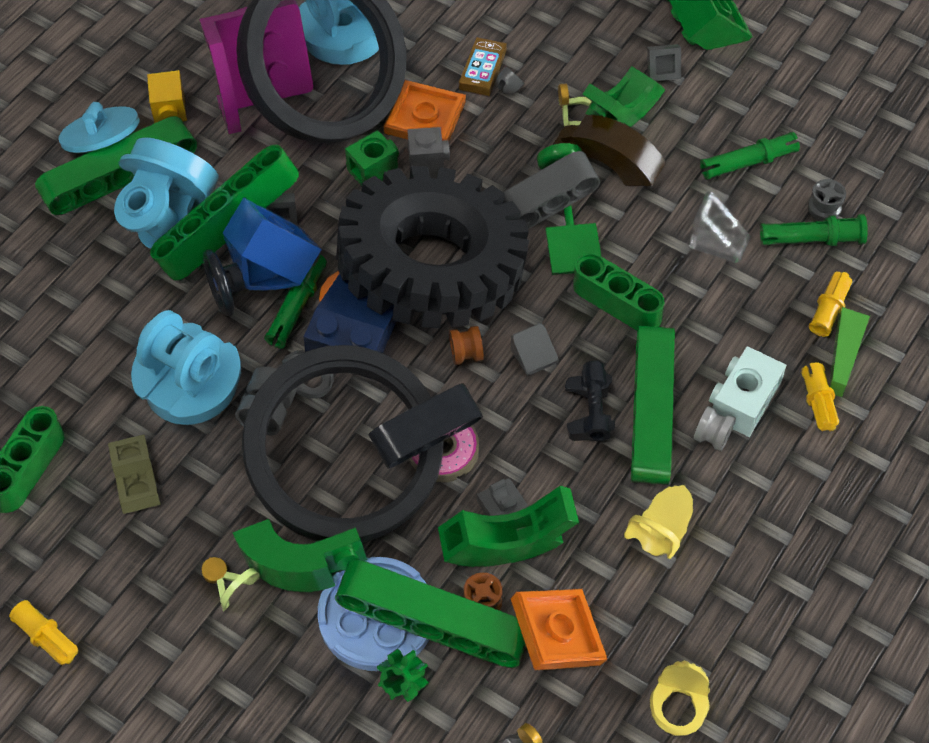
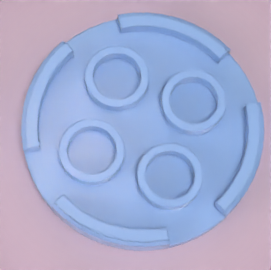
(360, 639)

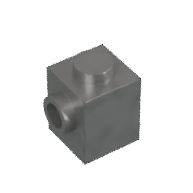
(428, 149)

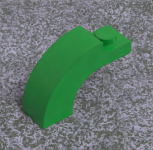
(627, 100)
(297, 565)

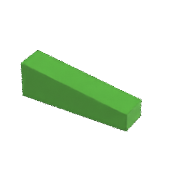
(848, 338)

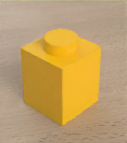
(166, 95)

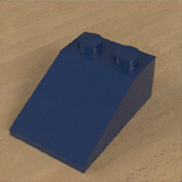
(347, 321)

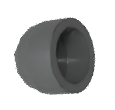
(508, 81)

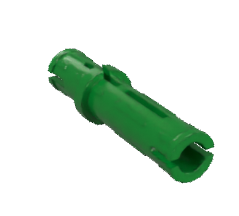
(762, 151)
(293, 306)

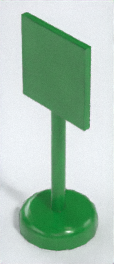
(572, 240)

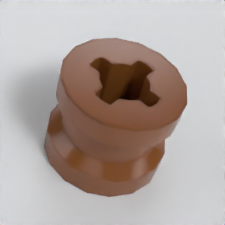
(466, 345)
(482, 587)

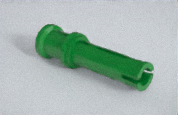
(828, 231)

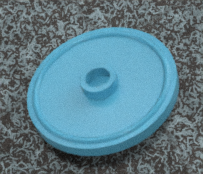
(98, 128)

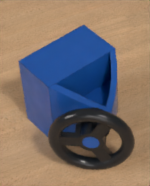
(264, 253)

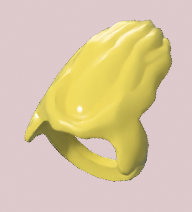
(664, 522)
(685, 679)

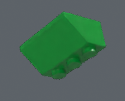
(710, 22)

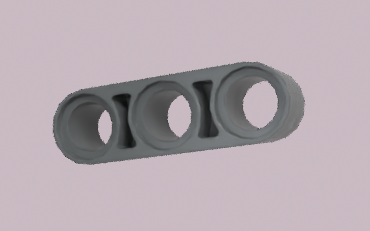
(553, 188)

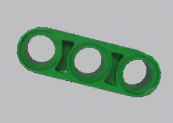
(617, 291)
(28, 442)

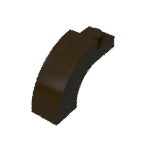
(616, 146)

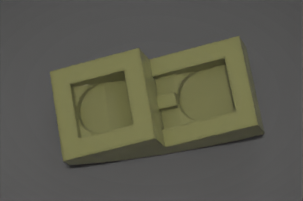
(133, 474)

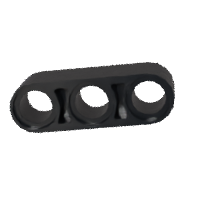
(425, 425)

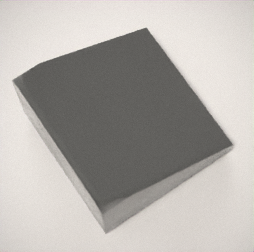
(533, 349)

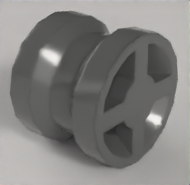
(822, 193)

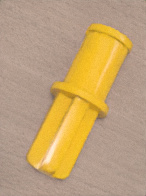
(830, 304)
(820, 397)
(43, 632)

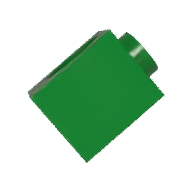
(371, 157)

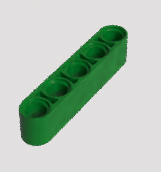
(99, 171)
(202, 229)
(653, 405)
(431, 613)

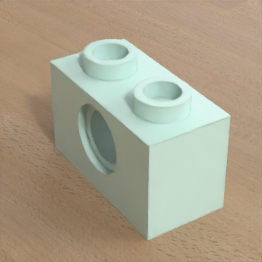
(758, 375)

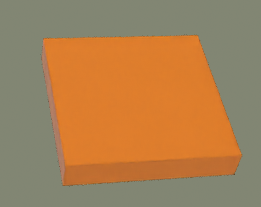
(424, 108)
(558, 629)

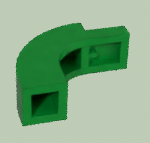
(511, 537)

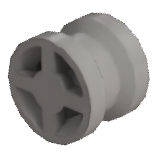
(714, 428)

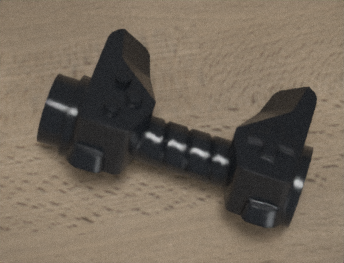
(593, 385)

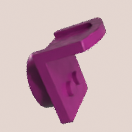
(283, 56)

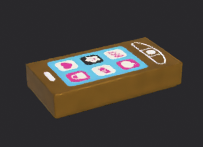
(482, 66)

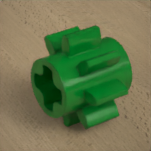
(402, 675)

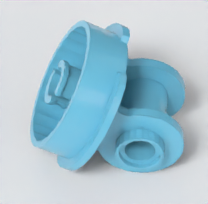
(337, 31)
(164, 187)
(184, 370)

